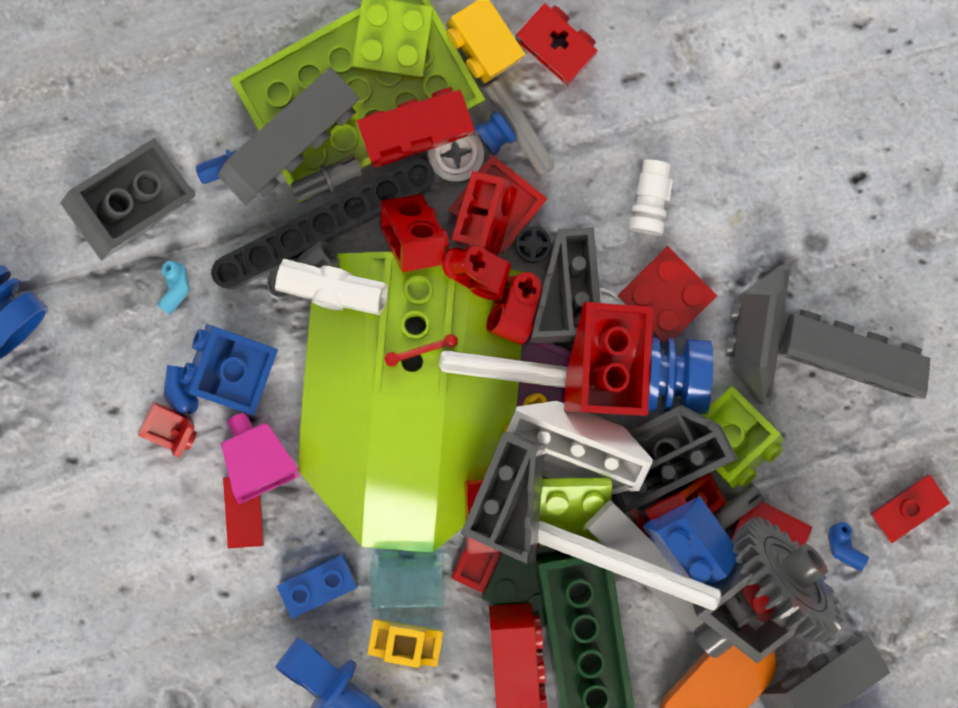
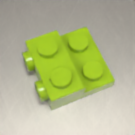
(748, 434)

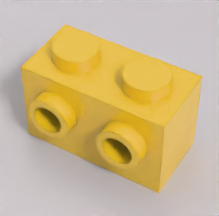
(484, 40)

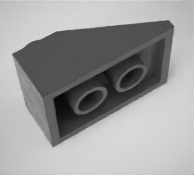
(126, 198)

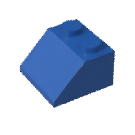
(693, 542)

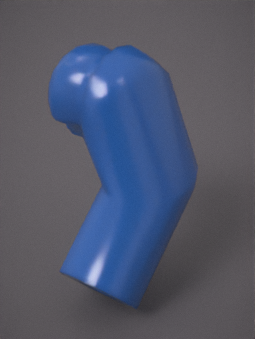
(173, 392)
(842, 548)

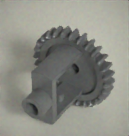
(788, 577)

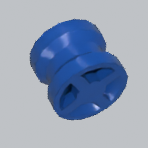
(495, 133)

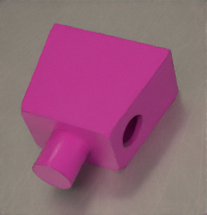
(255, 459)

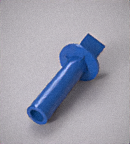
(321, 679)

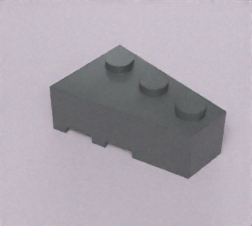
(566, 285)

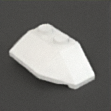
(583, 445)

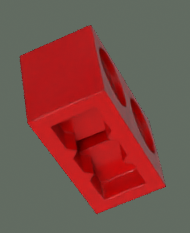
(484, 212)
(413, 232)

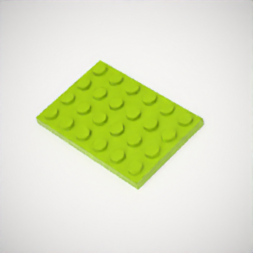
(285, 75)

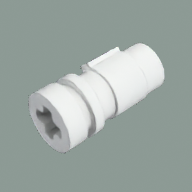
(652, 193)

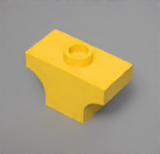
(405, 643)

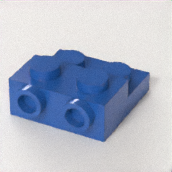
(228, 369)

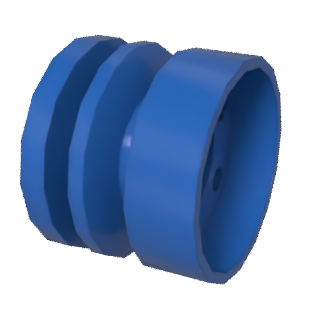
(17, 315)
(681, 375)

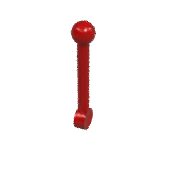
(392, 359)

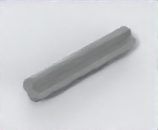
(520, 126)

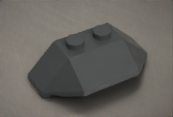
(758, 332)
(681, 449)

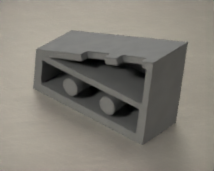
(510, 499)
(830, 677)

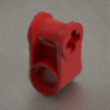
(477, 271)
(515, 312)

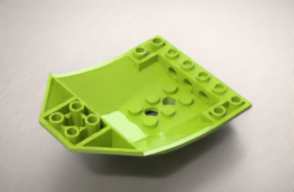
(393, 442)

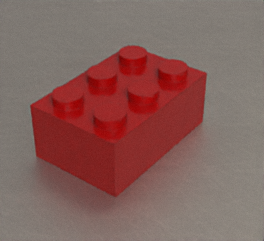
(517, 656)

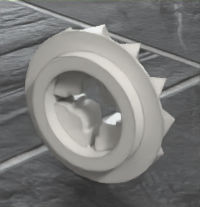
(470, 162)

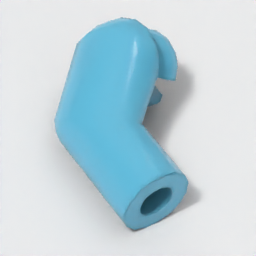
(177, 284)

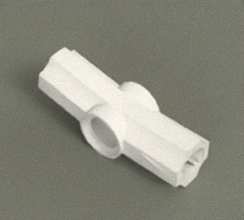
(331, 287)

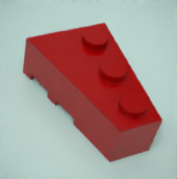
(415, 127)

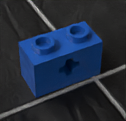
(317, 585)

